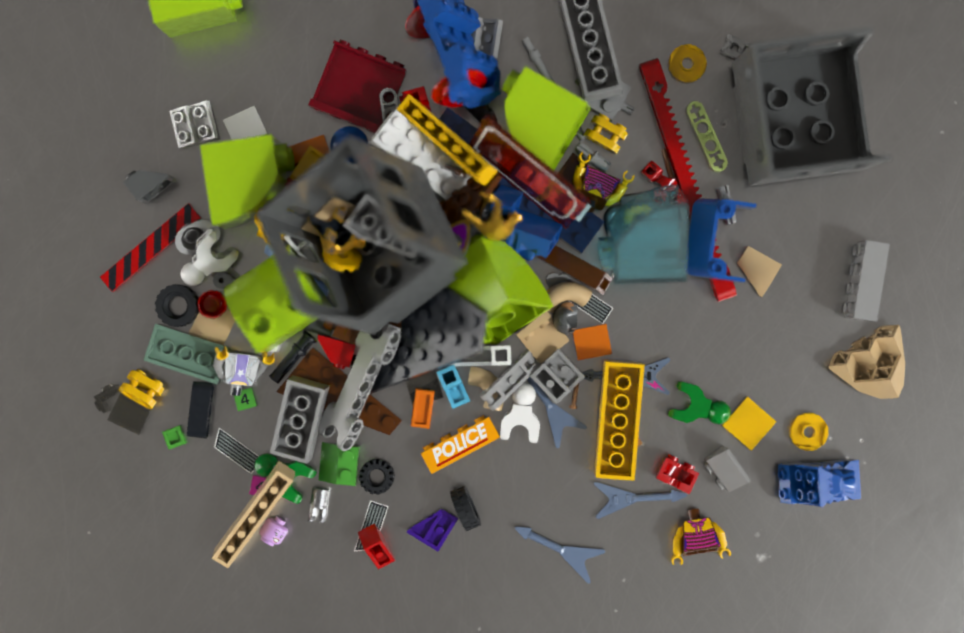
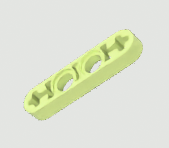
(704, 137)

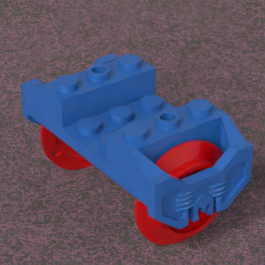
(470, 75)

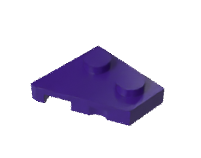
(434, 528)

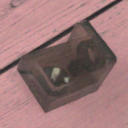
(107, 392)

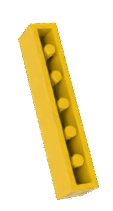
(447, 140)

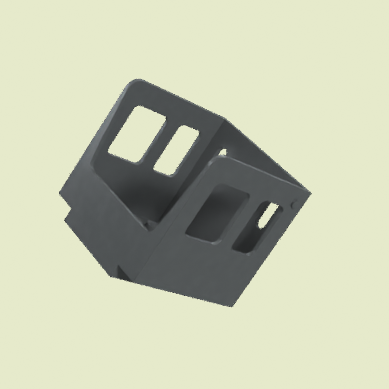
(803, 108)
(387, 282)

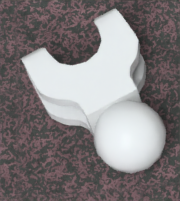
(206, 260)
(521, 414)

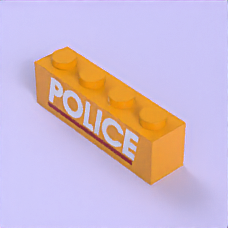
(460, 444)

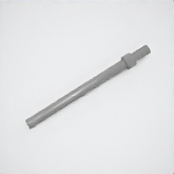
(534, 55)

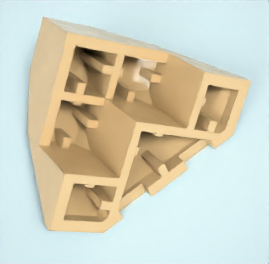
(874, 363)

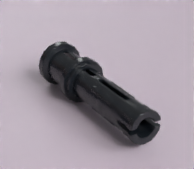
(298, 349)

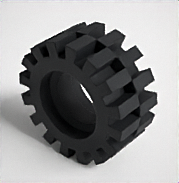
(376, 488)

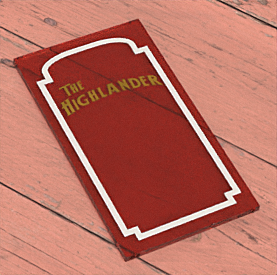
(528, 173)

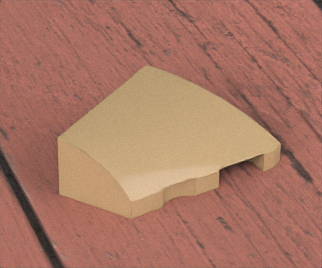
(758, 268)

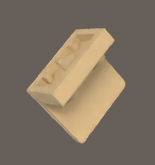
(542, 337)

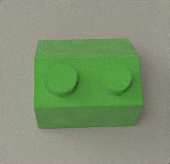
(338, 465)

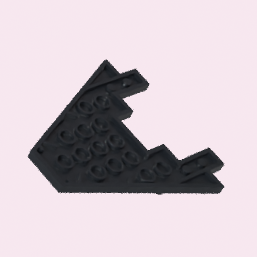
(433, 337)

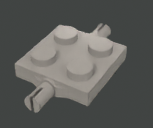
(611, 105)

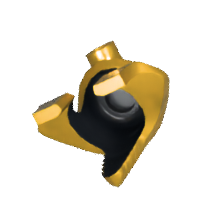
(493, 224)
(334, 235)

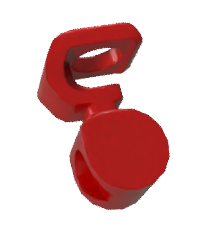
(653, 173)

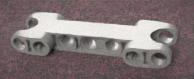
(345, 413)

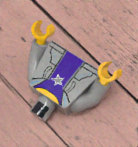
(240, 368)

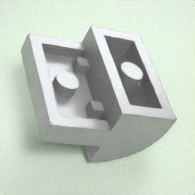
(488, 36)
(557, 376)

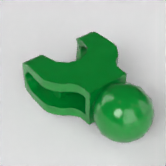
(700, 407)
(266, 462)

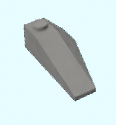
(369, 225)

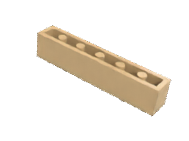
(253, 514)

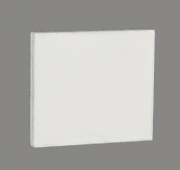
(245, 124)

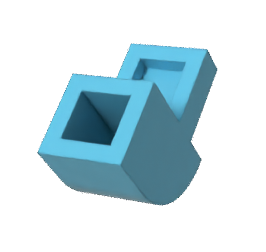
(453, 386)

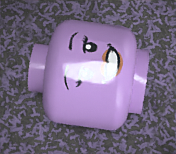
(273, 531)

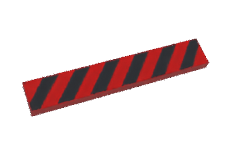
(148, 248)

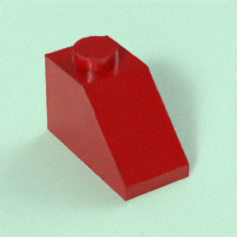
(337, 350)
(376, 546)

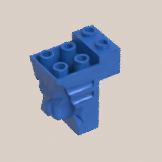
(531, 235)
(819, 482)

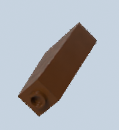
(578, 269)

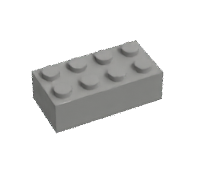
(866, 280)
(299, 419)

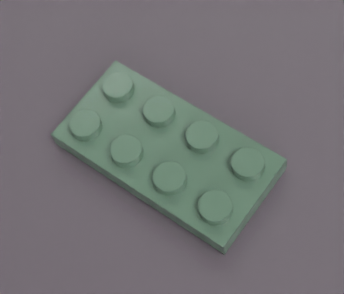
(183, 353)

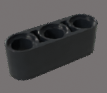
(200, 409)

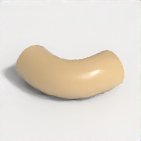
(568, 292)
(483, 379)

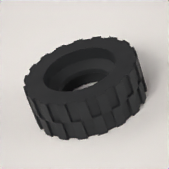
(164, 298)
(465, 508)

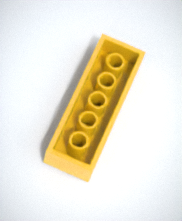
(619, 419)

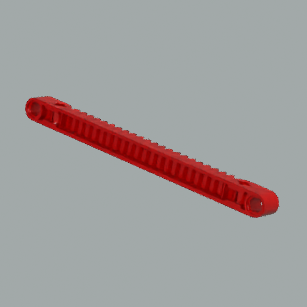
(652, 74)

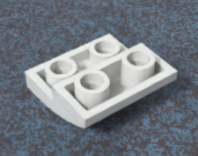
(194, 124)

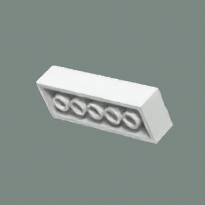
(407, 142)

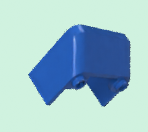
(703, 234)

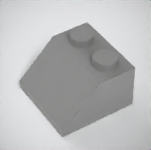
(726, 469)

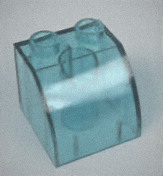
(648, 239)

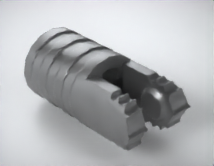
(318, 500)

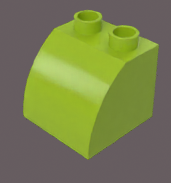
(188, 16)
(542, 114)
(244, 177)
(502, 286)
(265, 306)

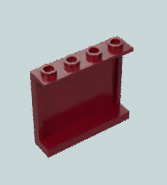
(353, 86)

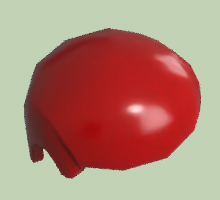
(212, 304)

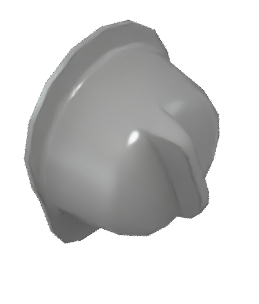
(187, 236)

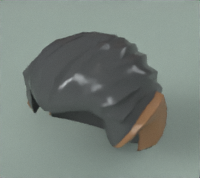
(565, 318)

